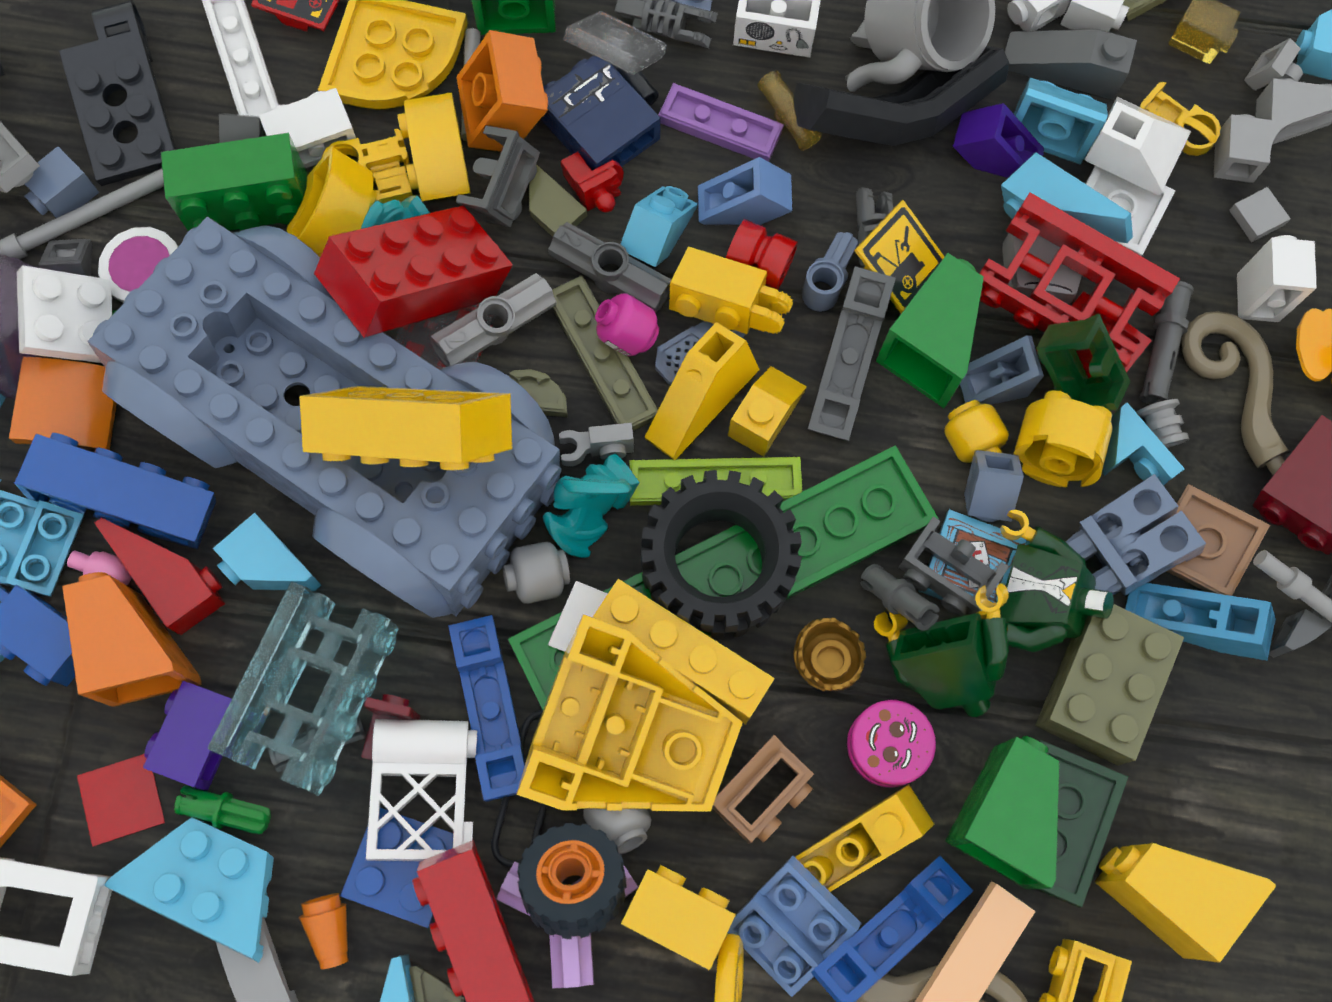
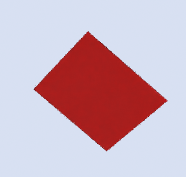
(120, 800)

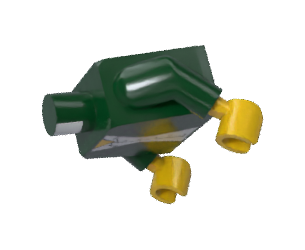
(1047, 590)
(954, 658)

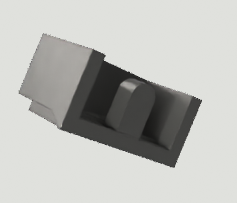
(507, 178)
(958, 558)

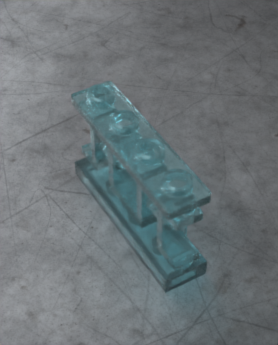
(275, 674)

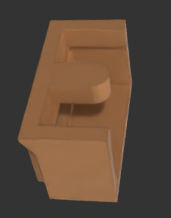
(749, 777)

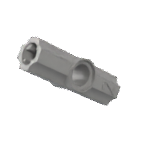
(471, 333)

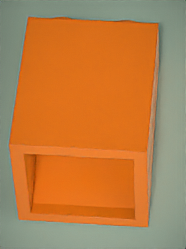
(120, 643)

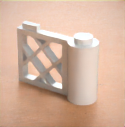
(419, 749)

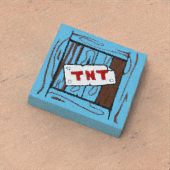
(990, 550)

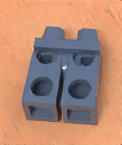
(1137, 538)

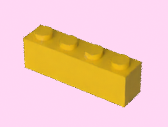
(692, 653)

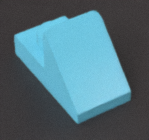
(1136, 441)

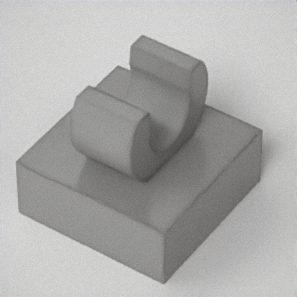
(1275, 63)

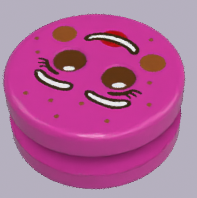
(891, 743)

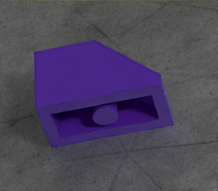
(995, 140)

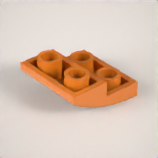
(62, 400)

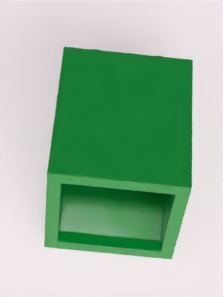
(935, 332)
(1013, 814)

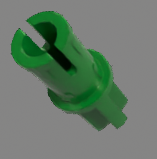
(222, 810)

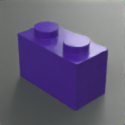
(183, 740)

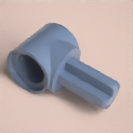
(831, 271)

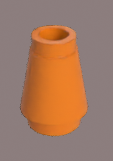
(326, 929)

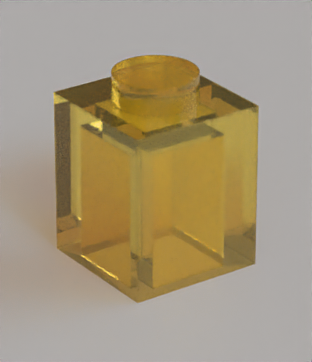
(1205, 29)

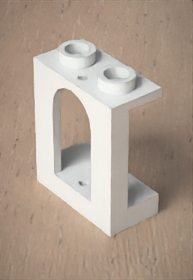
(82, 925)

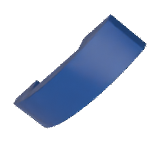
(489, 706)
(892, 933)

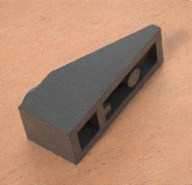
(1075, 59)

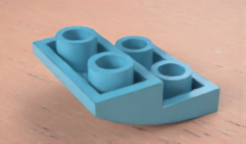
(34, 542)

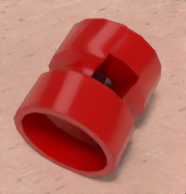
(764, 252)

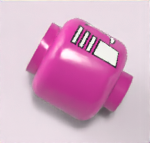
(626, 324)

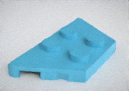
(204, 884)

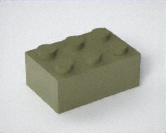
(1110, 685)

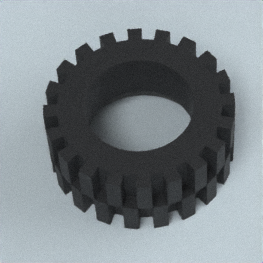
(733, 503)

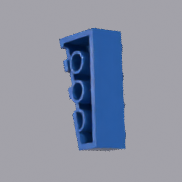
(116, 489)

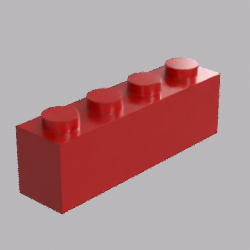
(470, 927)

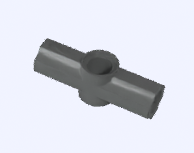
(590, 254)

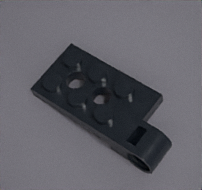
(112, 64)

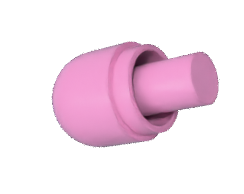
(99, 562)

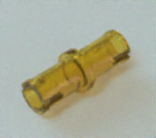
(782, 102)

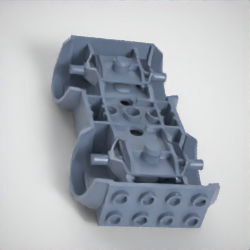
(242, 321)

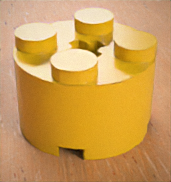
(1064, 440)

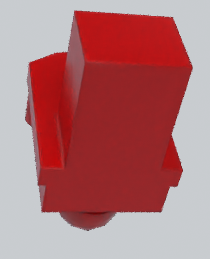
(593, 187)

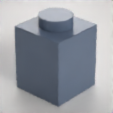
(59, 185)
(993, 485)

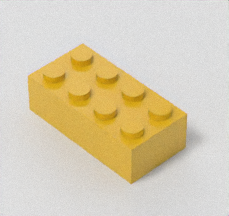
(407, 425)

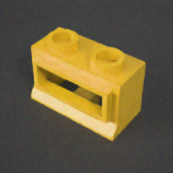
(1066, 967)

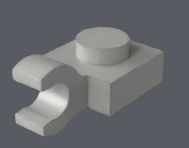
(598, 441)

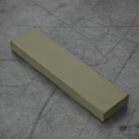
(607, 368)

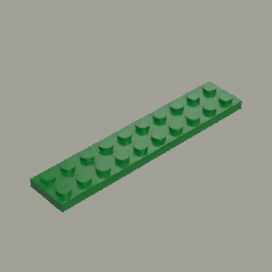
(838, 527)

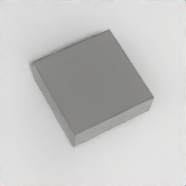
(1259, 214)

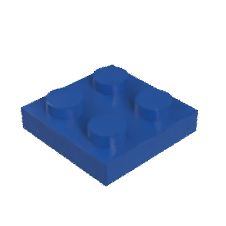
(389, 883)

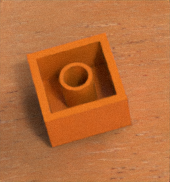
(501, 88)

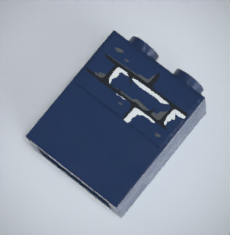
(600, 114)

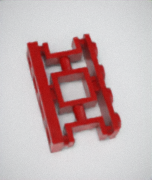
(1085, 253)

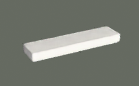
(241, 56)

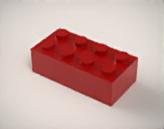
(411, 269)

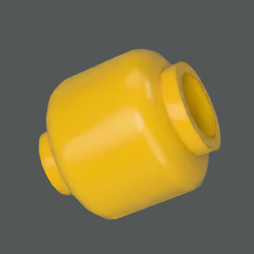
(975, 428)

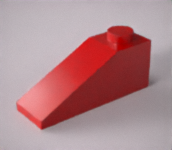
(170, 582)

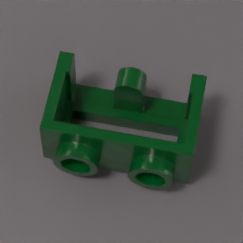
(1064, 366)

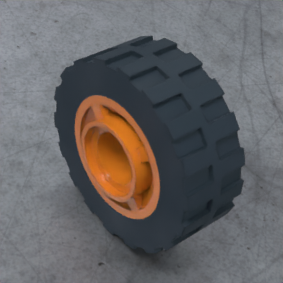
(577, 907)

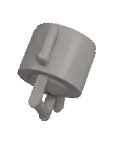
(920, 37)

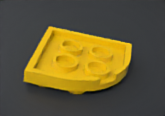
(392, 52)

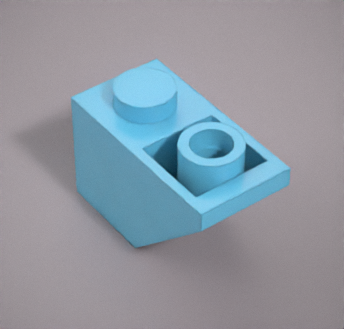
(658, 224)

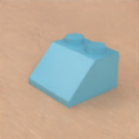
(1061, 119)

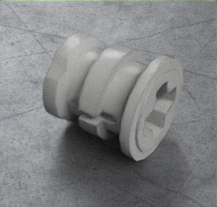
(1164, 422)

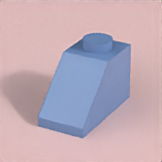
(748, 192)

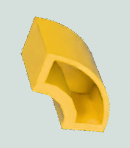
(435, 147)
(334, 200)

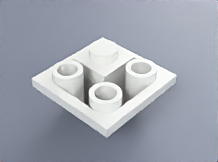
(1138, 146)

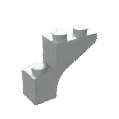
(1282, 112)

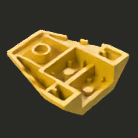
(626, 731)

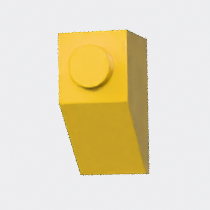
(765, 410)

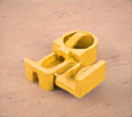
(1174, 112)
(384, 160)

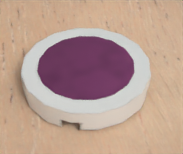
(133, 257)

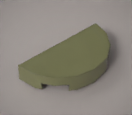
(542, 390)

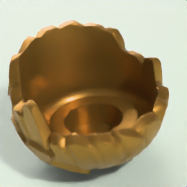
(829, 654)

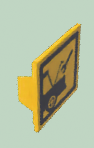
(901, 250)

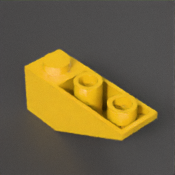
(701, 389)
(867, 839)

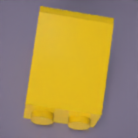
(1184, 898)

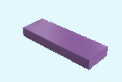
(720, 123)

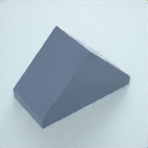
(1003, 374)

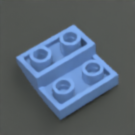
(793, 925)

